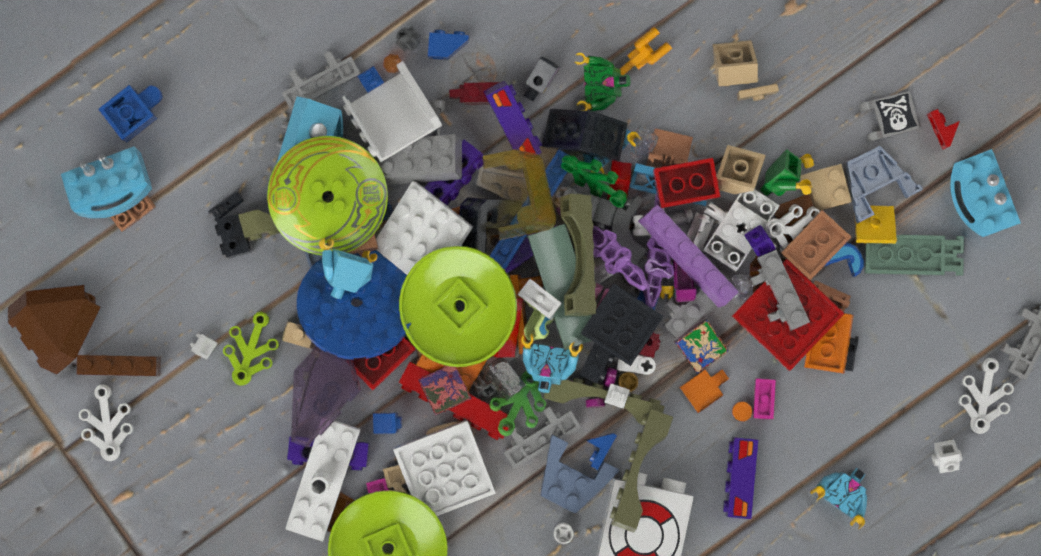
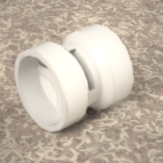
(639, 230)
(563, 533)

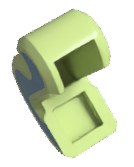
(537, 325)

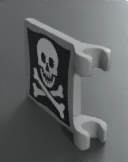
(894, 115)

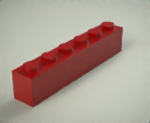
(473, 410)

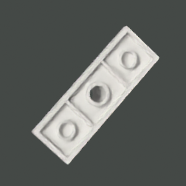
(328, 463)

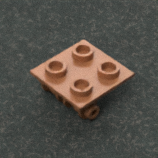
(670, 149)

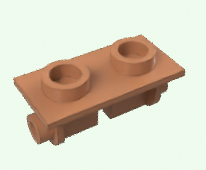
(839, 298)

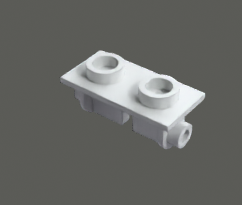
(700, 230)

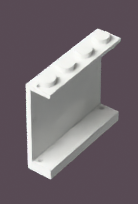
(393, 115)

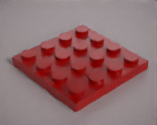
(776, 337)

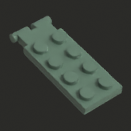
(915, 256)

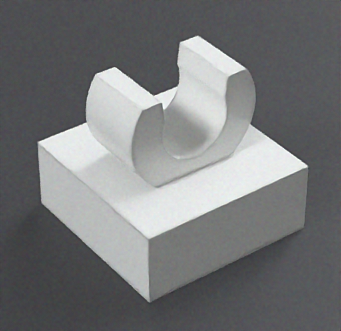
(203, 346)
(616, 395)

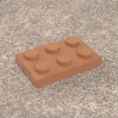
(816, 245)

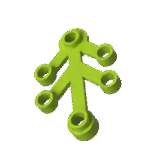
(249, 352)

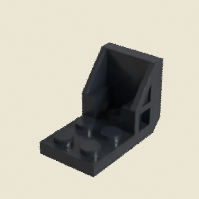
(585, 133)
(479, 210)

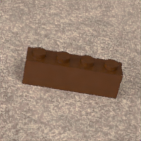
(118, 365)

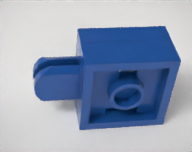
(130, 111)

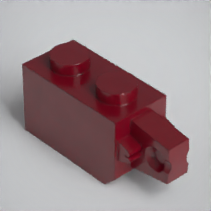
(472, 93)

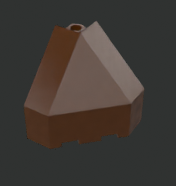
(54, 323)

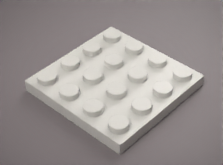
(420, 227)
(445, 468)

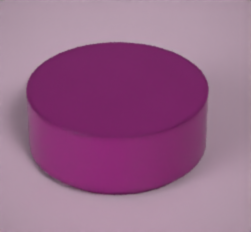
(610, 377)
(595, 403)

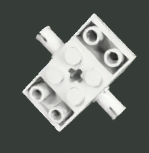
(750, 211)

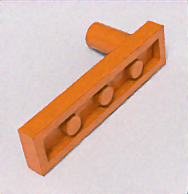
(518, 284)

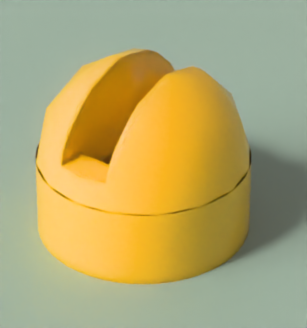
(669, 290)

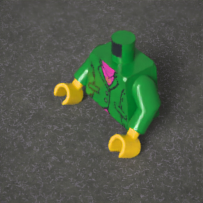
(601, 82)
(785, 174)

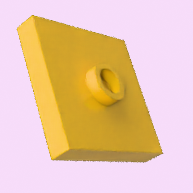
(877, 228)

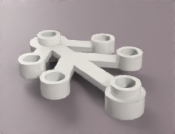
(793, 230)
(984, 398)
(107, 425)

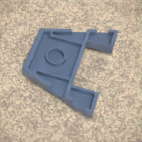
(872, 172)
(568, 486)

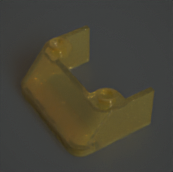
(541, 213)

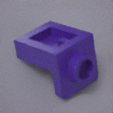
(759, 241)

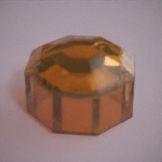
(390, 63)

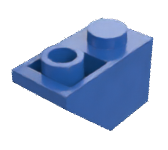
(444, 46)
(386, 423)

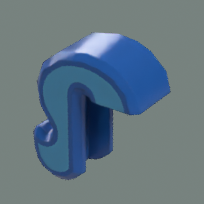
(853, 257)

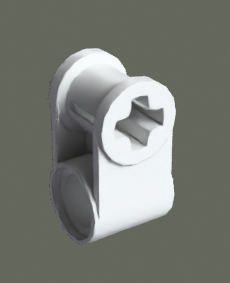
(636, 366)

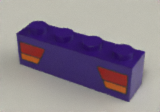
(511, 118)
(741, 477)

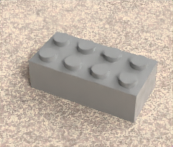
(425, 161)

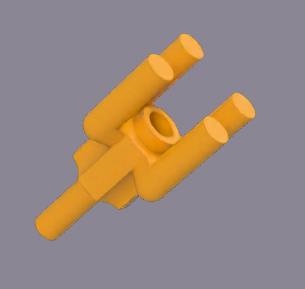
(644, 53)

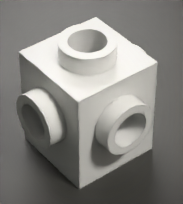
(946, 456)

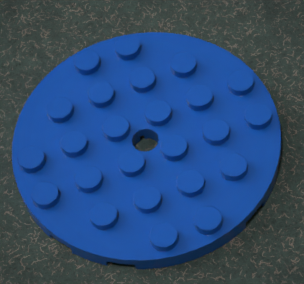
(351, 330)

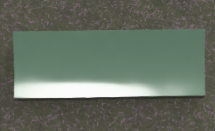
(556, 268)

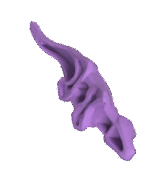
(616, 257)
(656, 267)

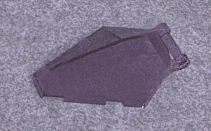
(319, 392)

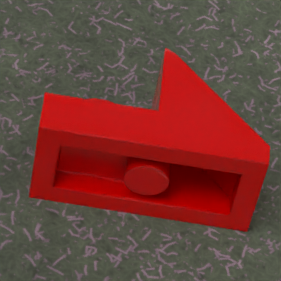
(944, 134)

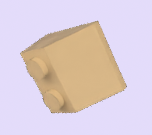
(735, 63)
(739, 170)
(828, 187)

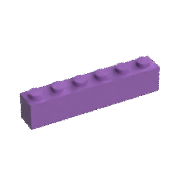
(688, 256)

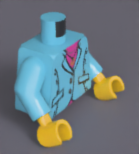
(344, 269)
(548, 363)
(845, 494)

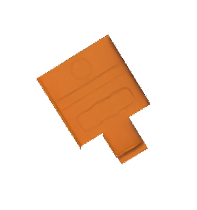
(704, 389)

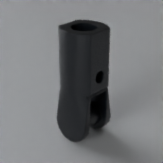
(228, 203)
(852, 354)

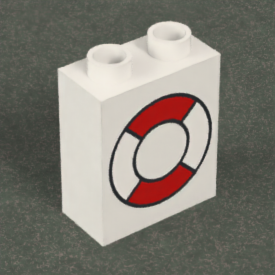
(661, 523)

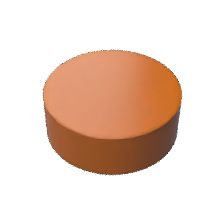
(741, 411)

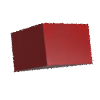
(623, 171)

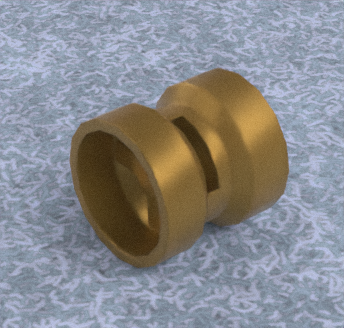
(628, 381)

